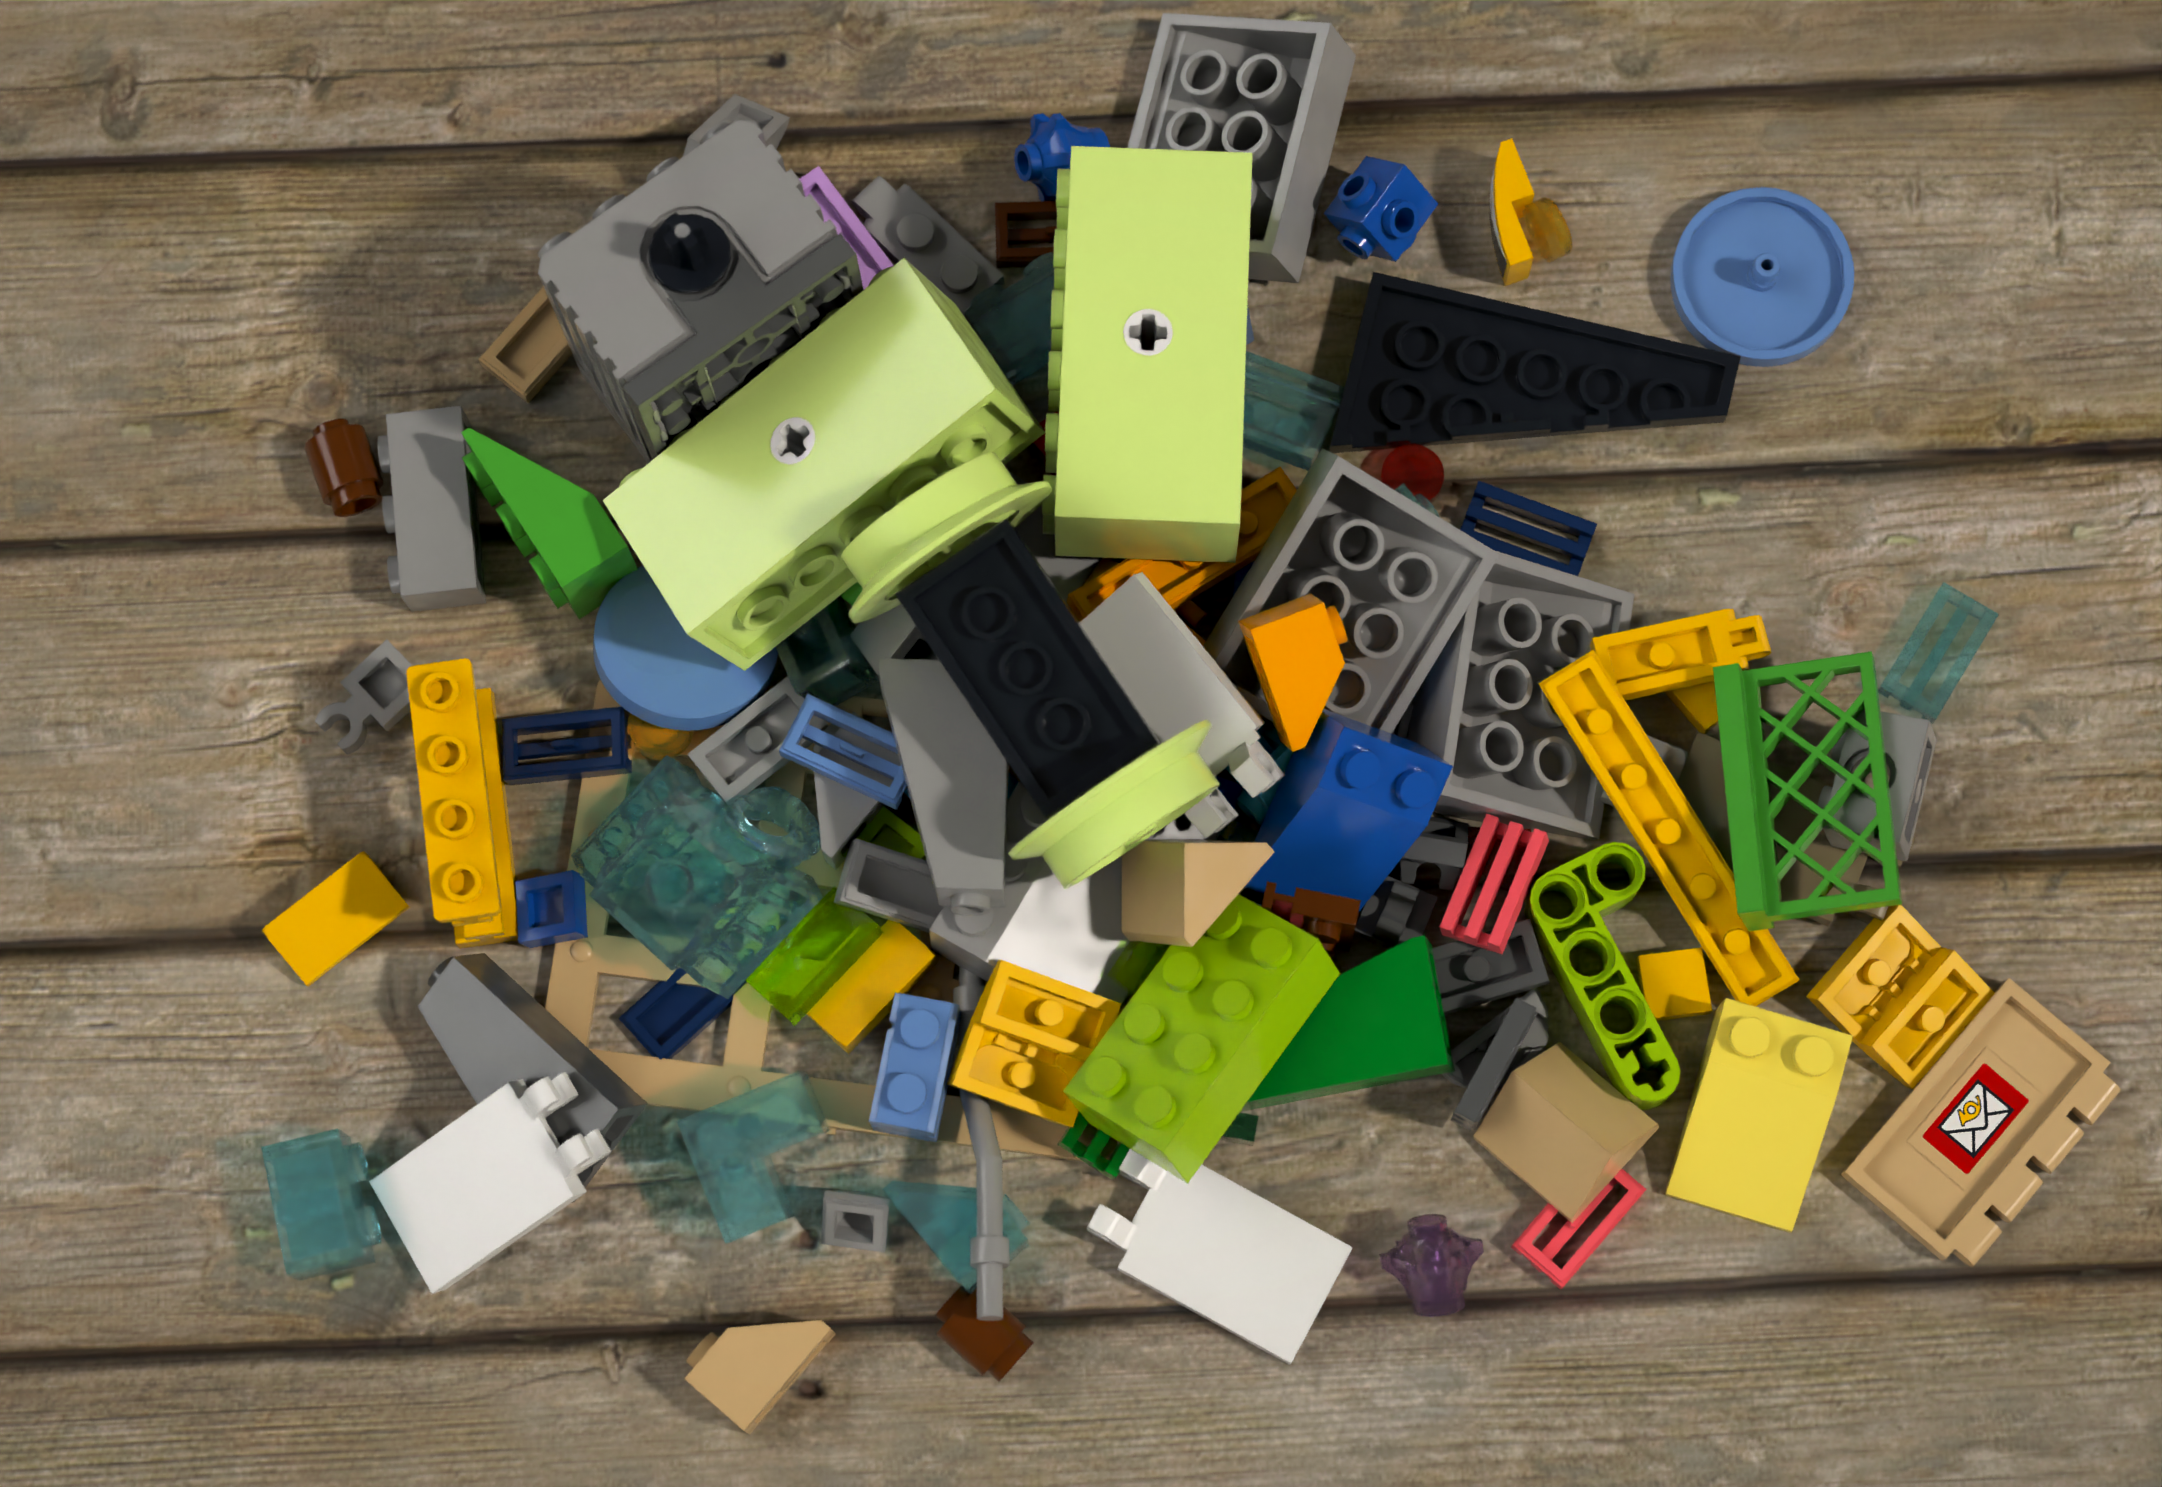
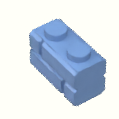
(915, 1067)

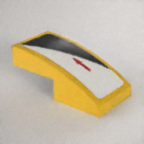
(1508, 195)

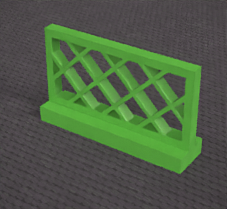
(1749, 793)

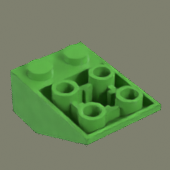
(562, 523)

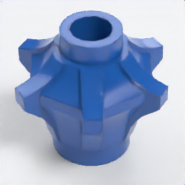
(1051, 149)

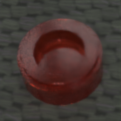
(1416, 468)

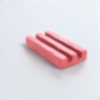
(1511, 837)
(1542, 1259)

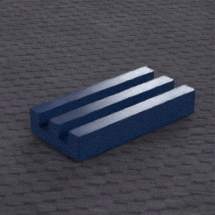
(1533, 511)
(617, 742)

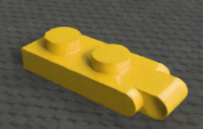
(1680, 651)

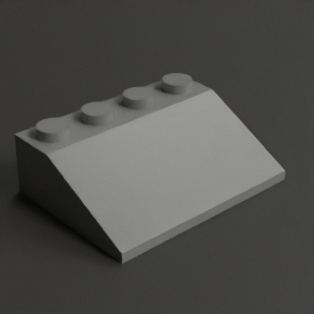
(1259, 92)
(1385, 567)
(1491, 716)
(1043, 927)

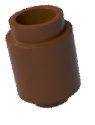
(344, 467)
(982, 1344)

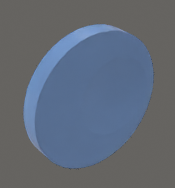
(1762, 276)
(663, 671)

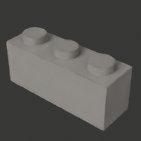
(431, 510)

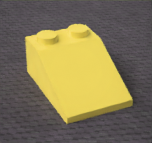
(1758, 1114)

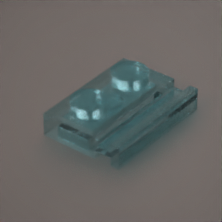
(1287, 411)

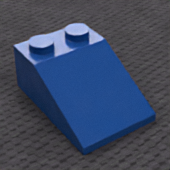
(1348, 809)

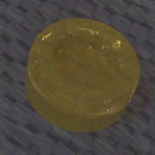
(1547, 229)
(657, 741)

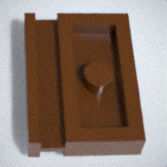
(1317, 913)

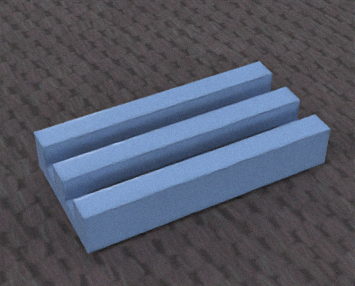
(800, 729)

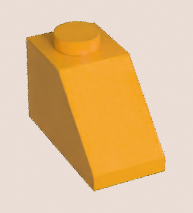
(1296, 662)

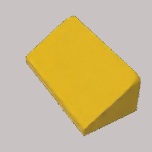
(335, 918)
(869, 986)

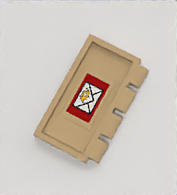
(1978, 1121)

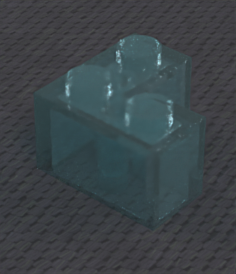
(734, 1150)

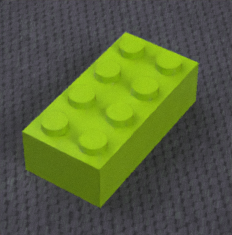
(1202, 1036)

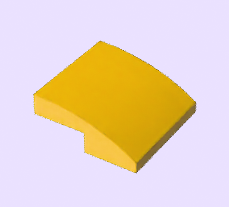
(1900, 995)
(1030, 1041)

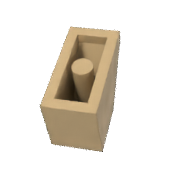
(754, 1366)

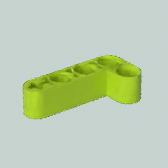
(1615, 983)

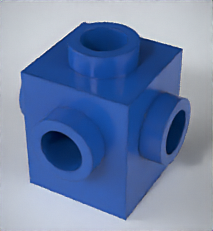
(1380, 209)

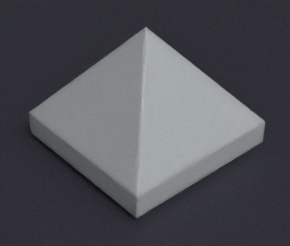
(855, 1220)

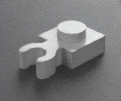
(377, 694)

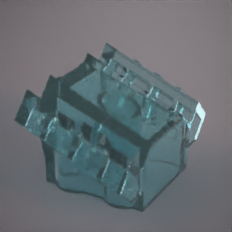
(689, 884)

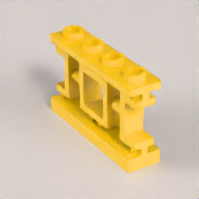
(463, 803)

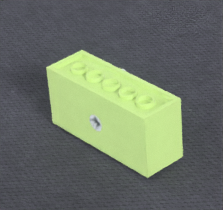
(1148, 354)
(780, 478)

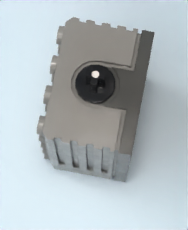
(695, 282)

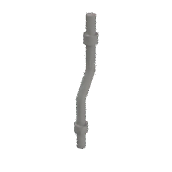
(989, 1249)

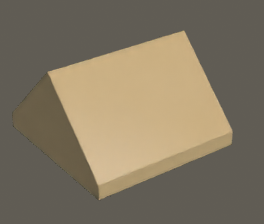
(1183, 886)
(1563, 1129)

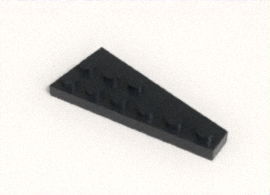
(1482, 369)

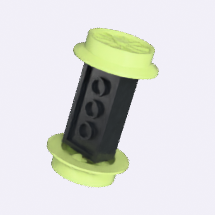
(1027, 667)

